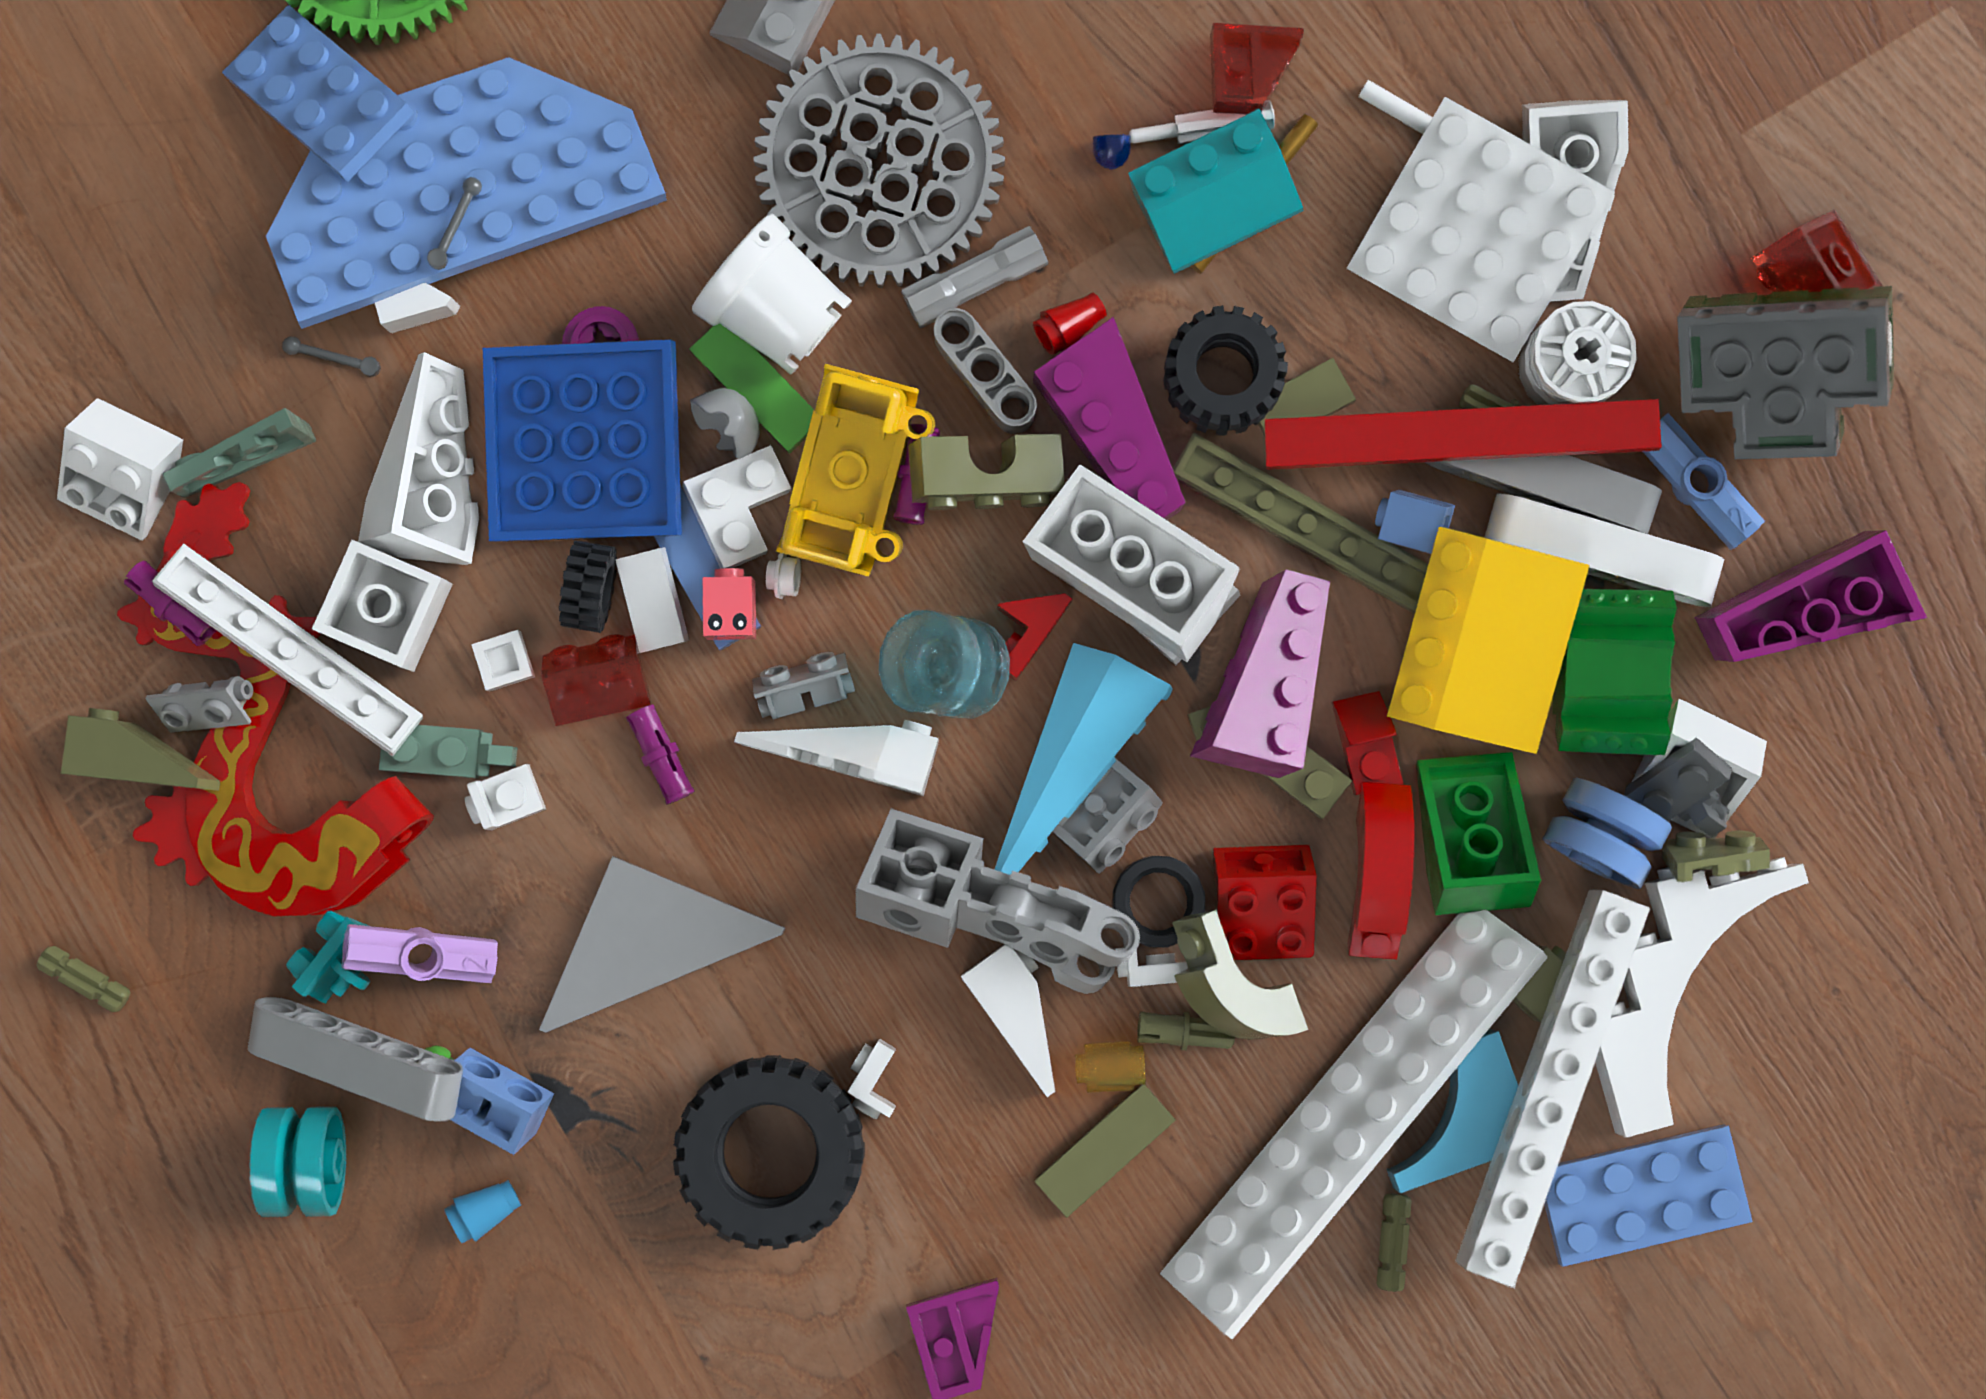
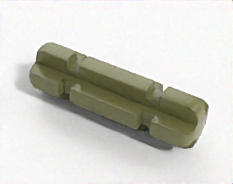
(83, 979)
(1394, 1242)

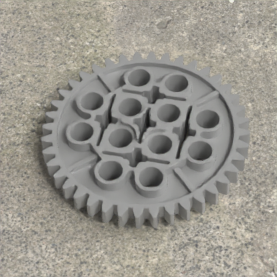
(953, 122)

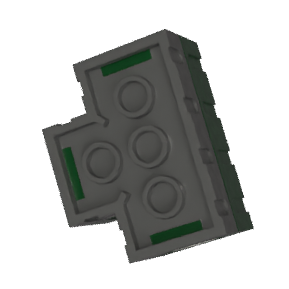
(1787, 364)

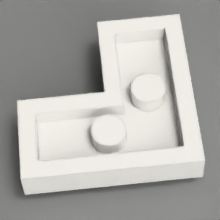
(723, 504)

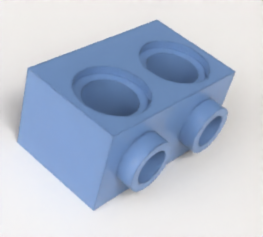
(499, 1102)

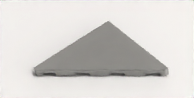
(646, 935)

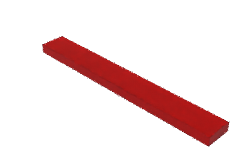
(1463, 434)

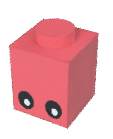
(729, 605)

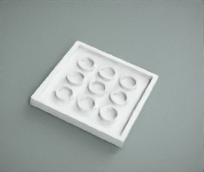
(1480, 229)

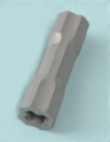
(1006, 261)

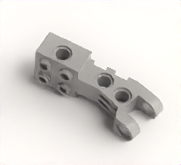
(934, 880)

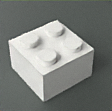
(382, 606)

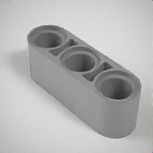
(980, 348)

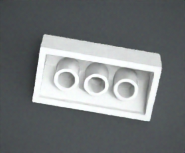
(1132, 562)

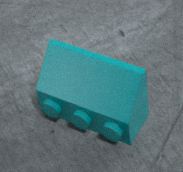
(1216, 191)

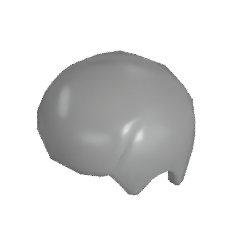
(731, 417)

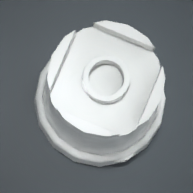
(771, 296)

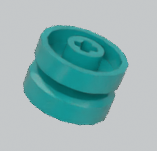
(298, 1161)

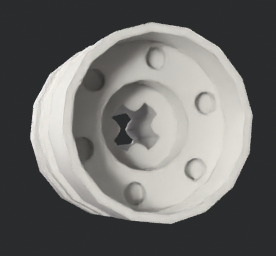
(1548, 359)

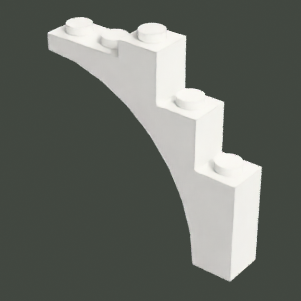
(1637, 1037)

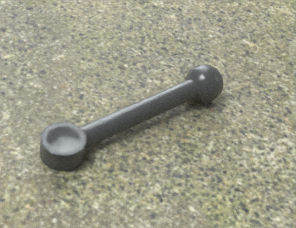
(437, 257)
(369, 365)

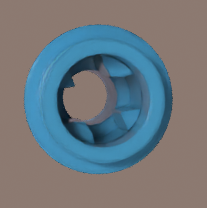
(481, 1210)

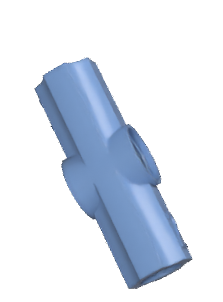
(1722, 504)

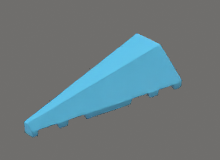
(1089, 721)

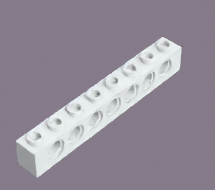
(1551, 1086)

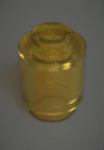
(1110, 1066)

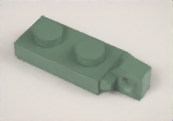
(448, 753)

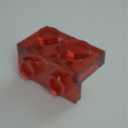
(594, 679)

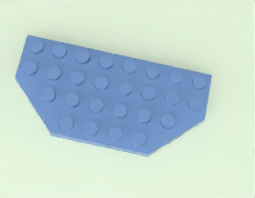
(546, 167)

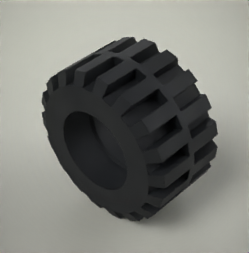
(1229, 331)

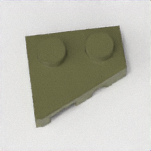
(1725, 856)

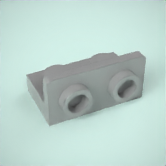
(1109, 817)

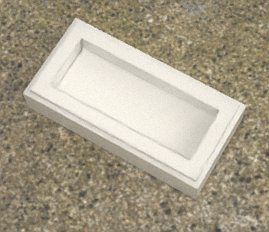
(652, 599)

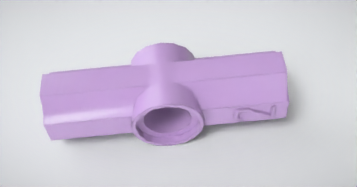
(388, 951)

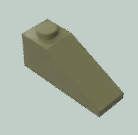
(127, 752)

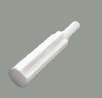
(1193, 125)

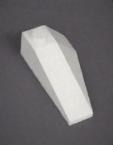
(422, 486)
(872, 753)

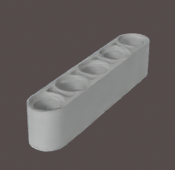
(1567, 485)
(355, 1058)

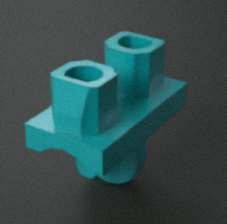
(323, 973)

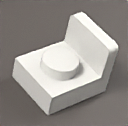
(504, 798)
(1158, 969)

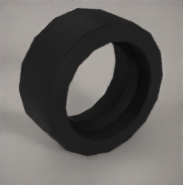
(1158, 864)

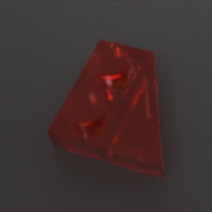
(1249, 64)

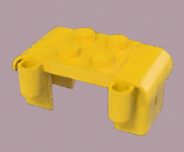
(850, 471)

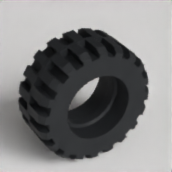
(703, 1167)

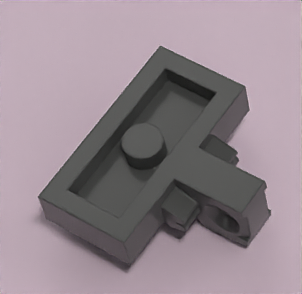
(1685, 787)

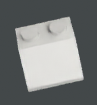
(1732, 744)

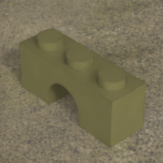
(945, 473)

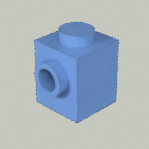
(1412, 519)

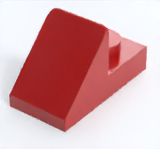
(1038, 618)
(1367, 740)

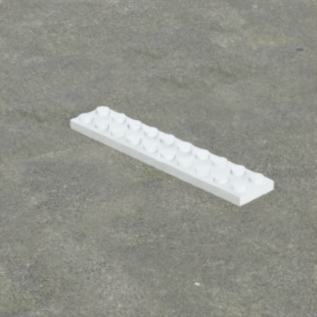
(1352, 1118)

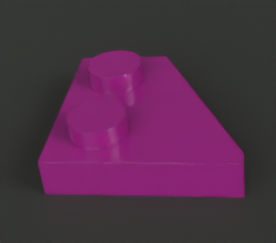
(954, 1337)

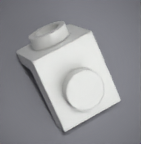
(869, 1067)

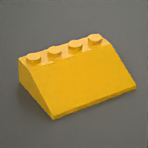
(1488, 640)

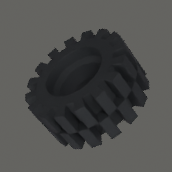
(587, 586)

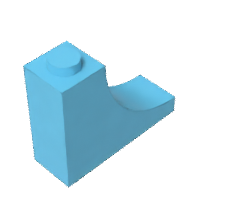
(1472, 1120)

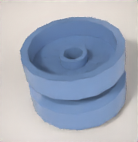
(1609, 828)

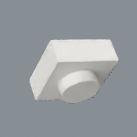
(503, 660)

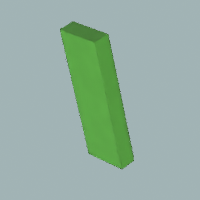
(745, 370)

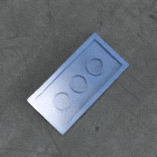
(318, 93)
(1646, 1195)

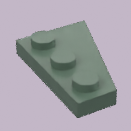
(246, 450)

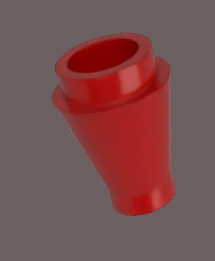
(1068, 323)

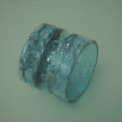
(944, 664)

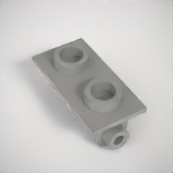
(784, 686)
(201, 706)

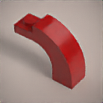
(1384, 870)

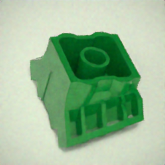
(1617, 674)

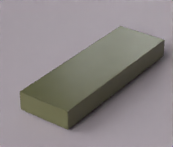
(1104, 1150)

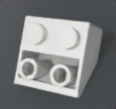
(116, 467)

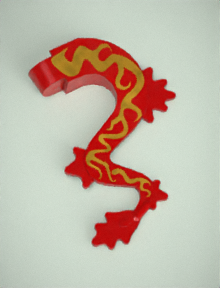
(222, 831)

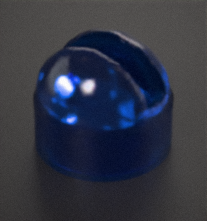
(1111, 150)

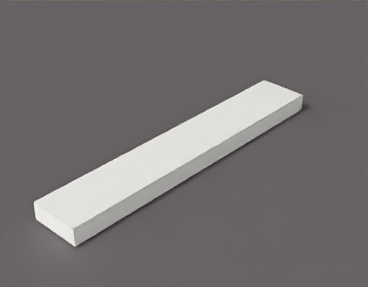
(287, 649)

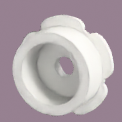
(784, 576)

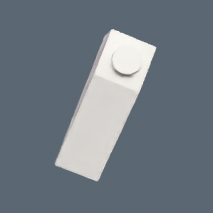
(1012, 1000)

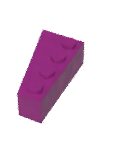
(1819, 600)

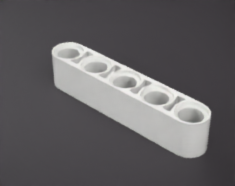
(1609, 549)

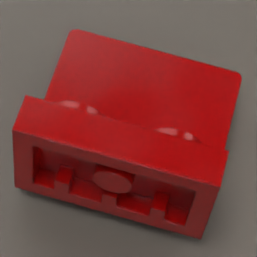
(1266, 900)

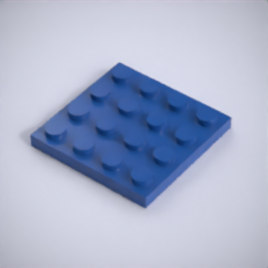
(582, 441)

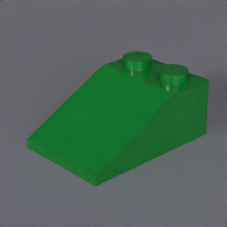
(1476, 834)

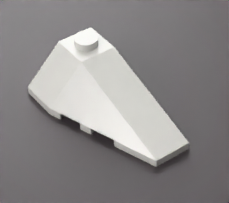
(1591, 140)

